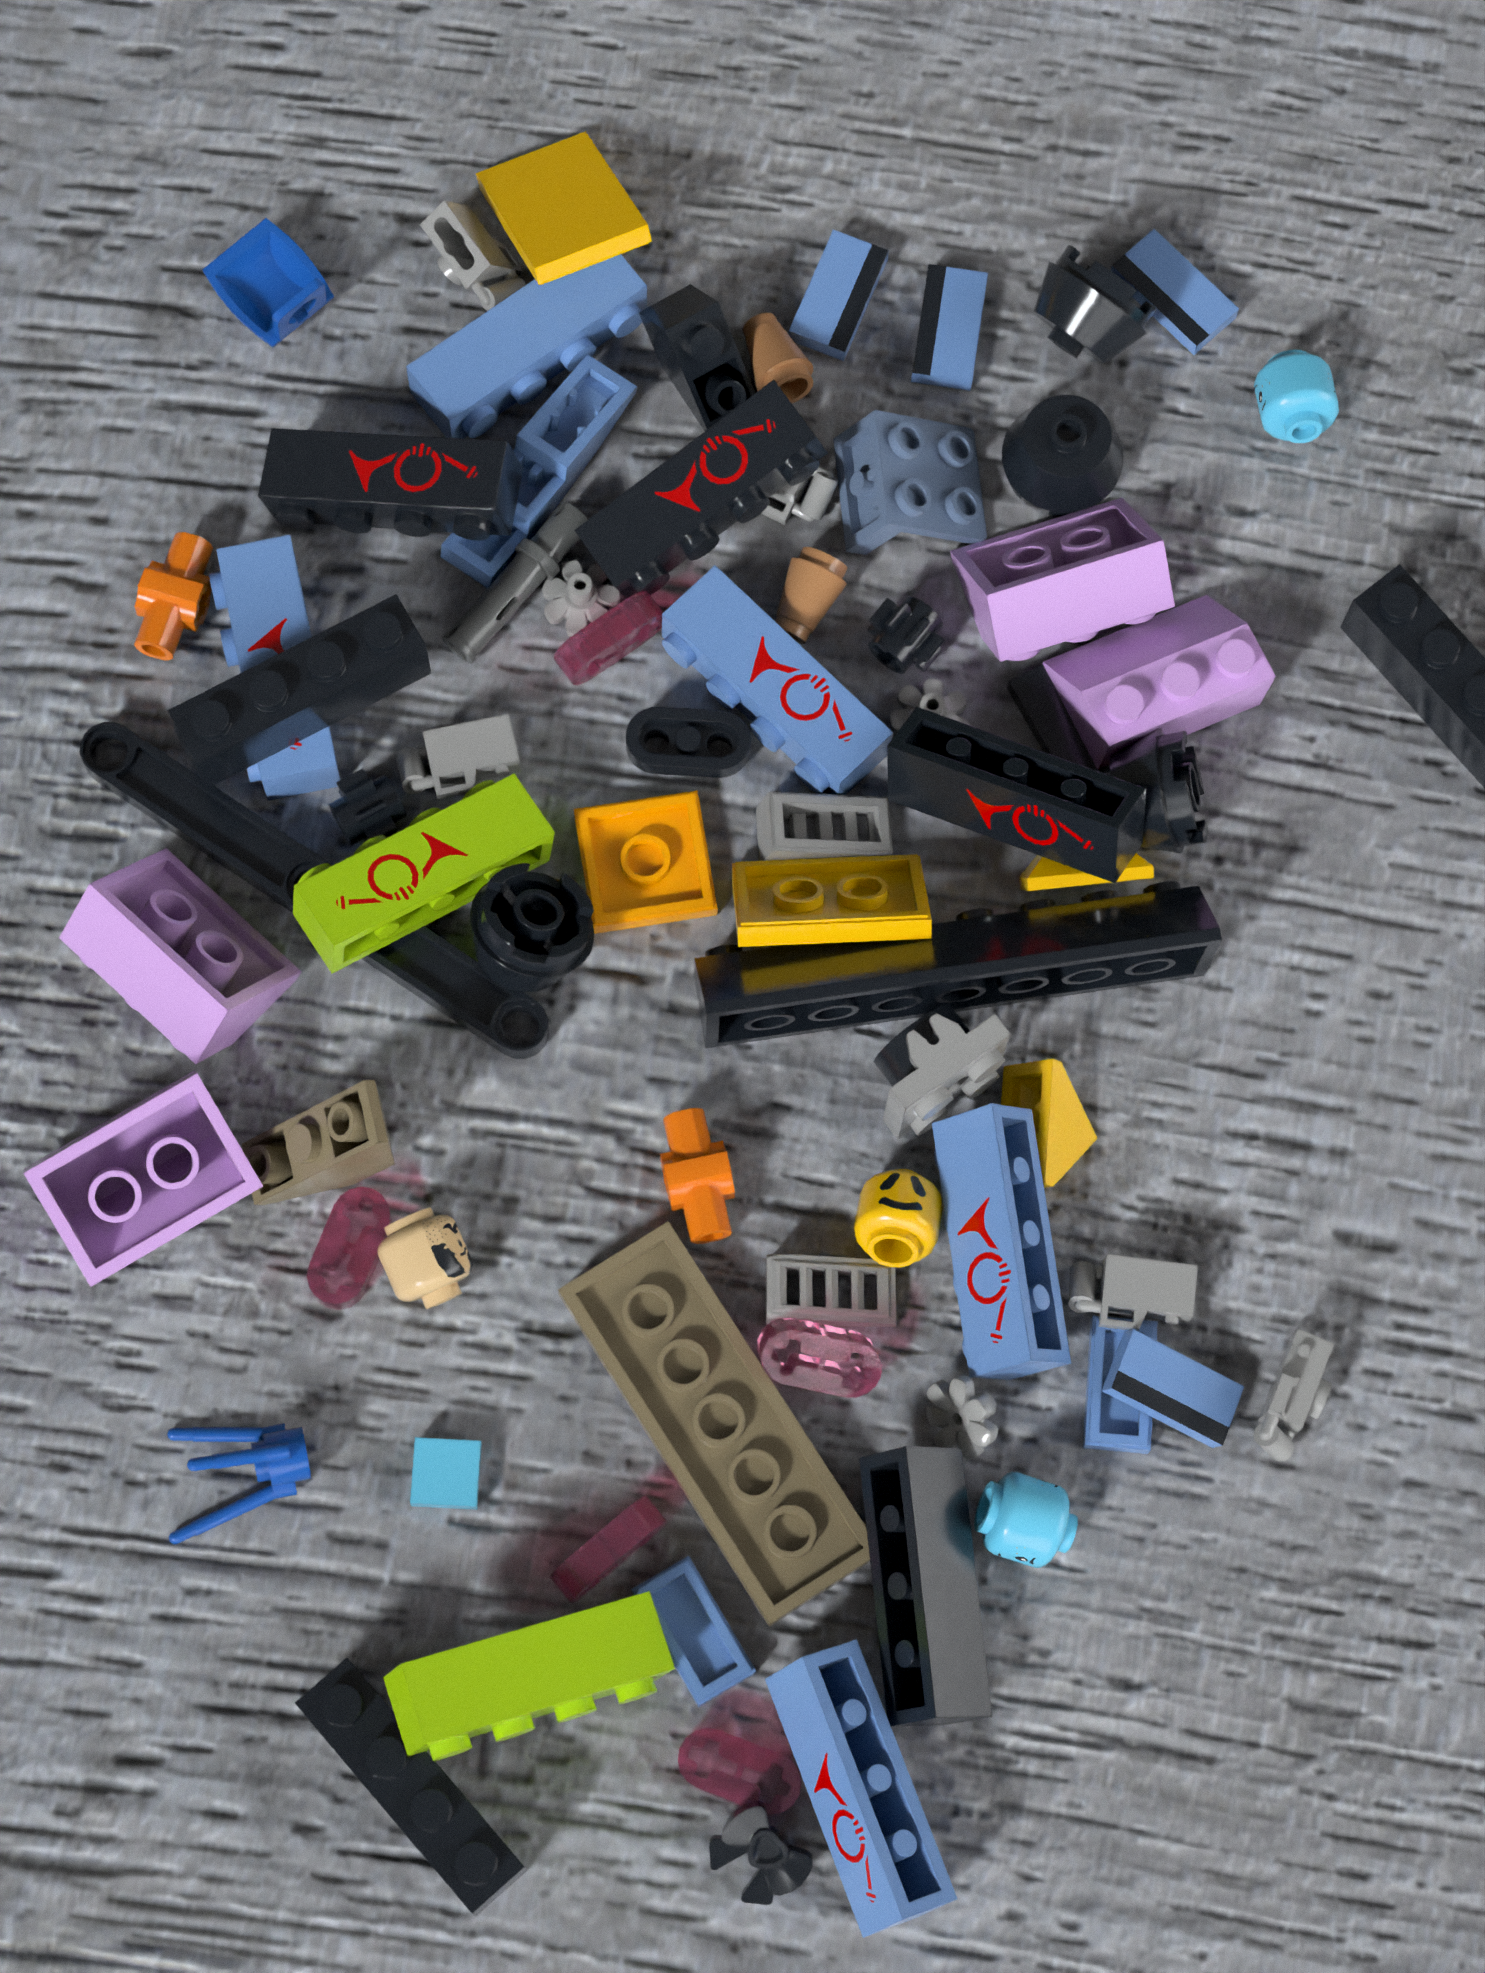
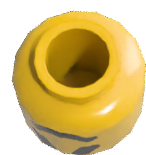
(898, 1217)

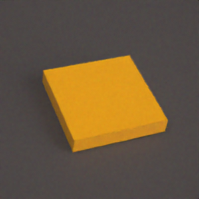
(645, 861)

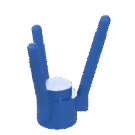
(277, 1456)

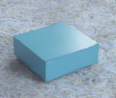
(446, 1473)

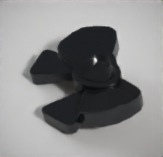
(779, 1864)

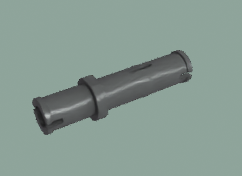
(533, 563)

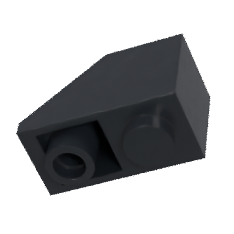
(698, 353)

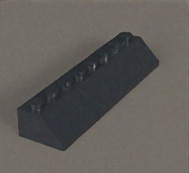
(966, 964)

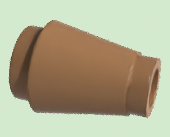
(777, 357)
(809, 592)

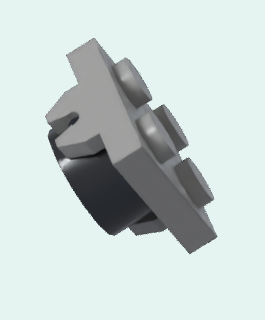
(937, 1063)

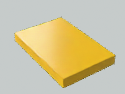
(563, 208)
(830, 900)

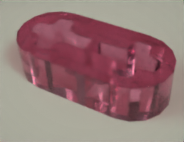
(609, 638)
(335, 1243)
(816, 1371)
(608, 1549)
(745, 1755)

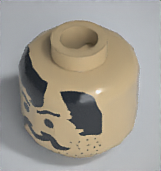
(425, 1258)

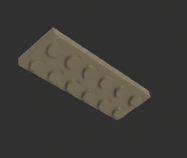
(718, 1423)

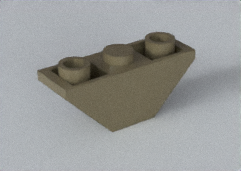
(322, 1147)

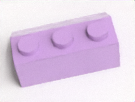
(1064, 579)
(1162, 675)
(178, 953)
(142, 1178)

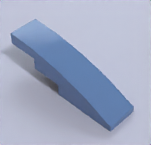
(553, 454)

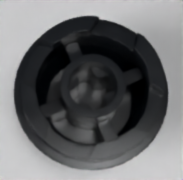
(1089, 308)
(1062, 455)
(1172, 789)
(531, 928)

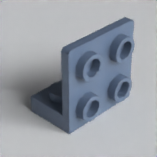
(908, 479)

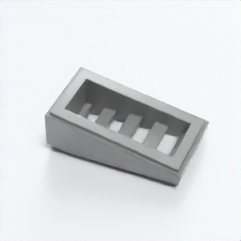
(821, 807)
(805, 1266)

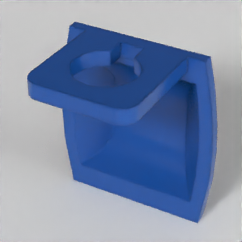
(268, 282)

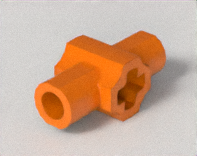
(173, 596)
(697, 1176)

